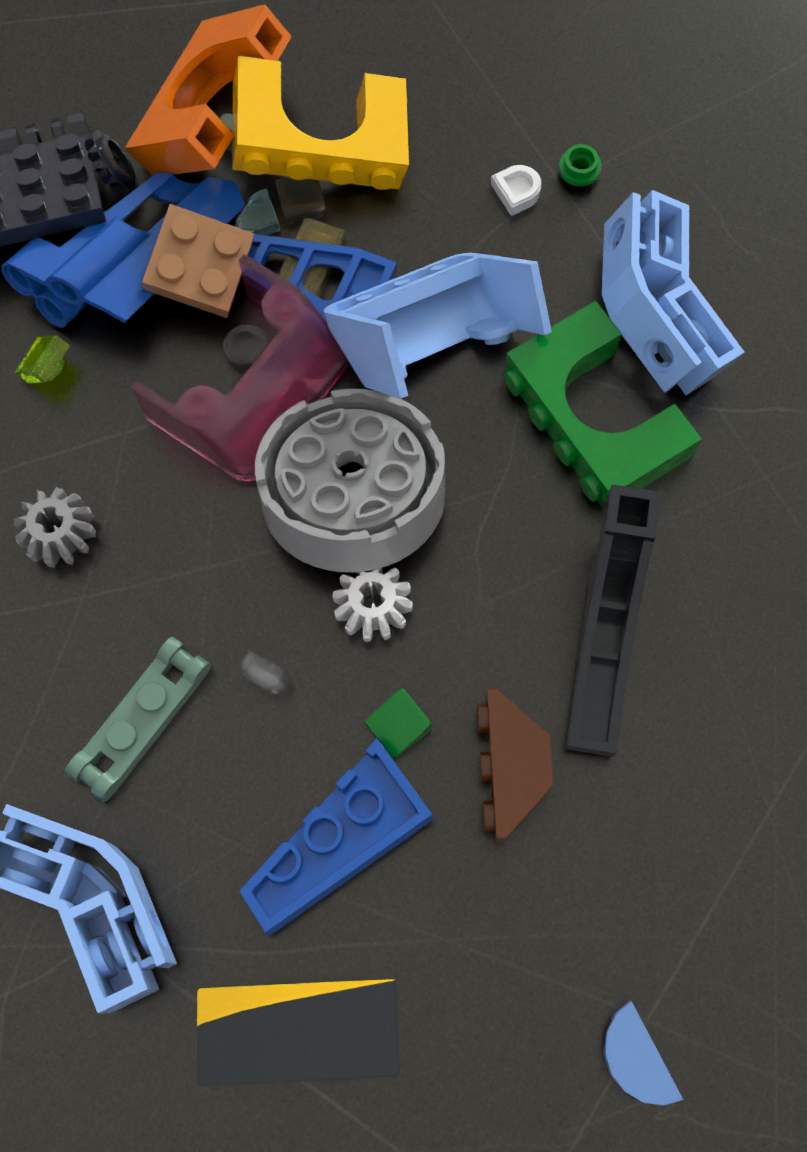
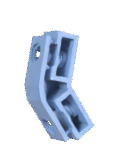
(655, 299)
(88, 906)

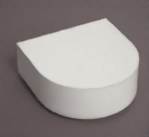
(517, 187)

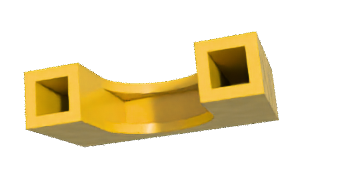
(272, 145)

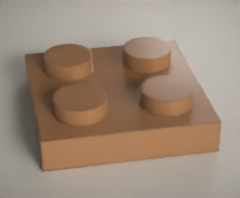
(197, 261)

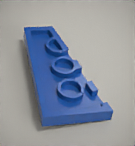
(350, 830)

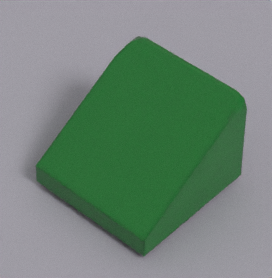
(398, 723)

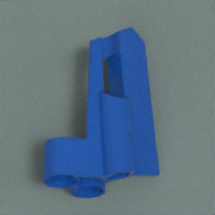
(110, 258)

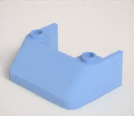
(433, 310)

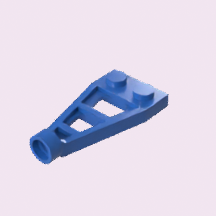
(360, 268)

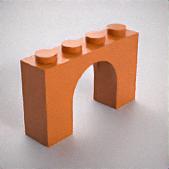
(179, 128)

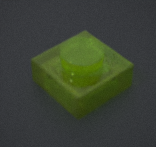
(43, 359)

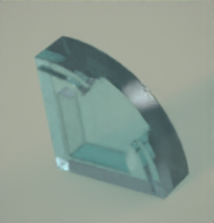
(258, 215)

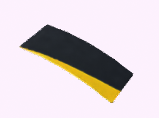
(297, 1032)

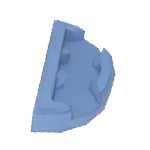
(636, 1061)

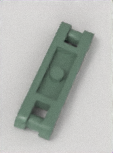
(138, 720)

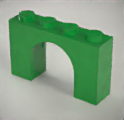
(543, 371)

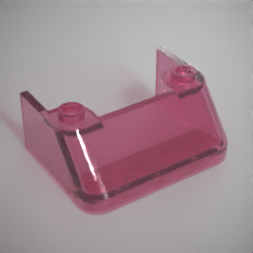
(294, 367)

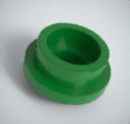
(581, 156)

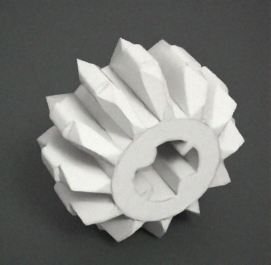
(375, 618)

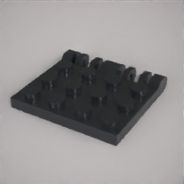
(48, 183)

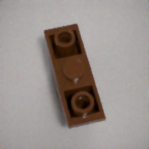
(515, 764)

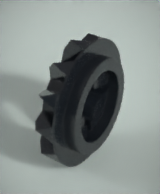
(110, 162)

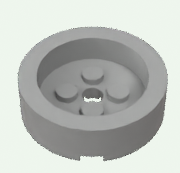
(368, 514)

